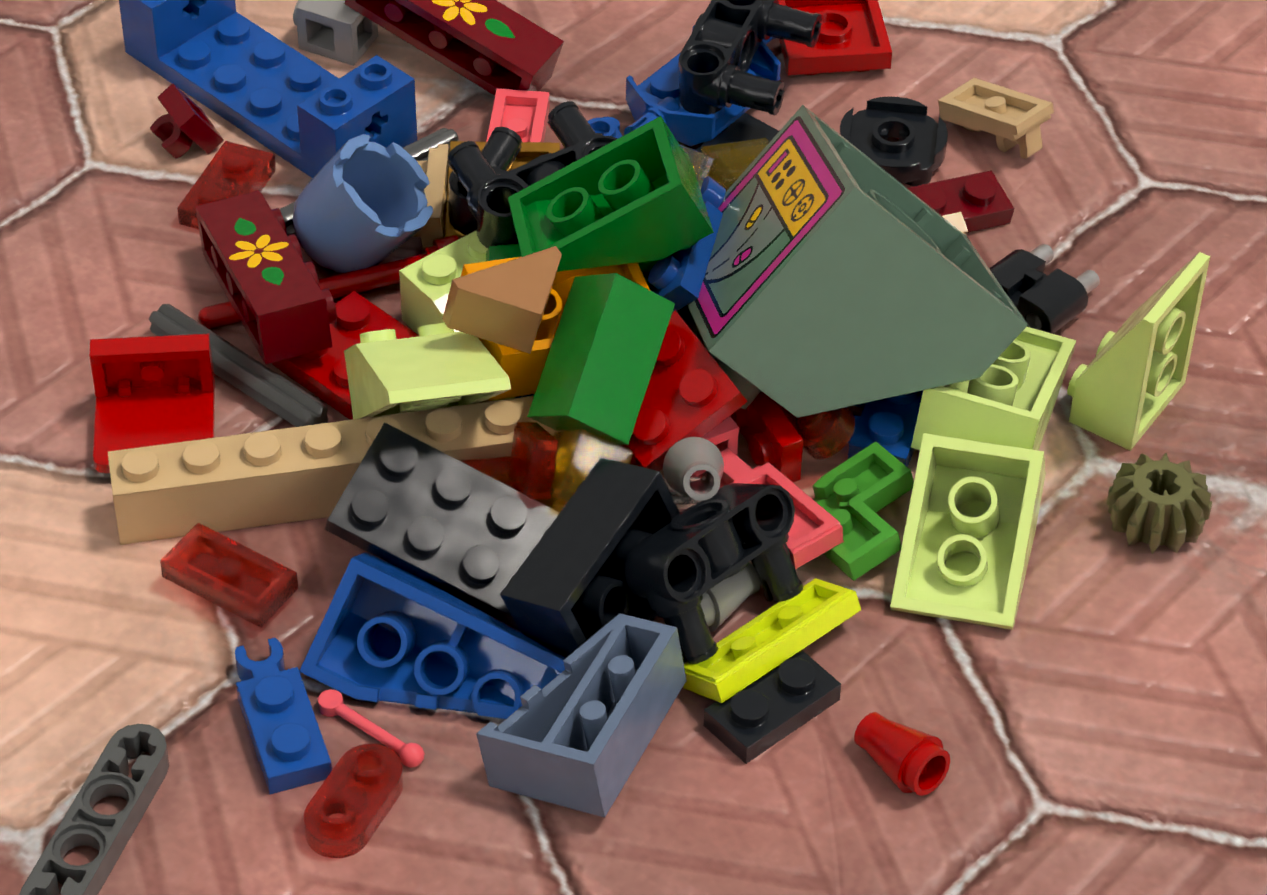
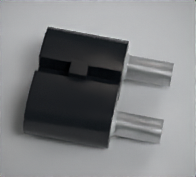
(1043, 299)

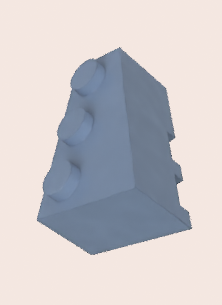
(592, 721)

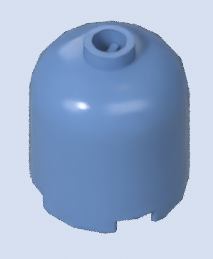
(361, 206)

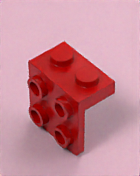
(151, 392)

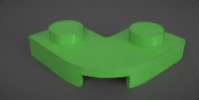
(853, 497)

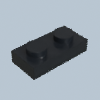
(772, 706)

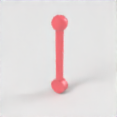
(332, 704)

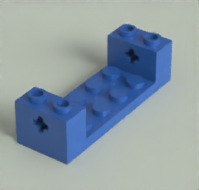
(266, 83)

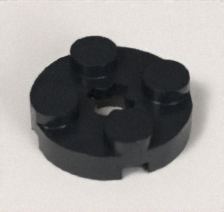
(920, 137)

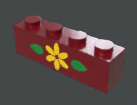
(472, 38)
(266, 277)

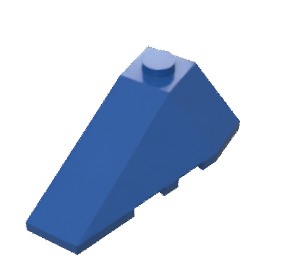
(422, 647)

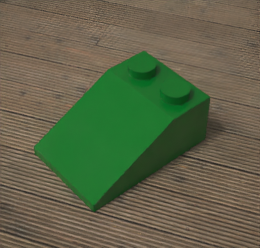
(615, 204)

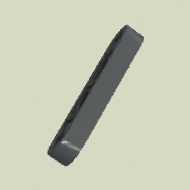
(103, 832)

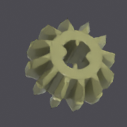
(1159, 503)

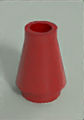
(906, 755)

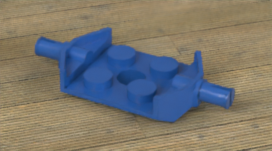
(660, 97)

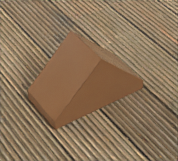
(504, 300)

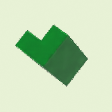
(601, 357)

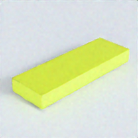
(771, 639)

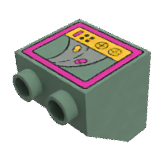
(842, 282)

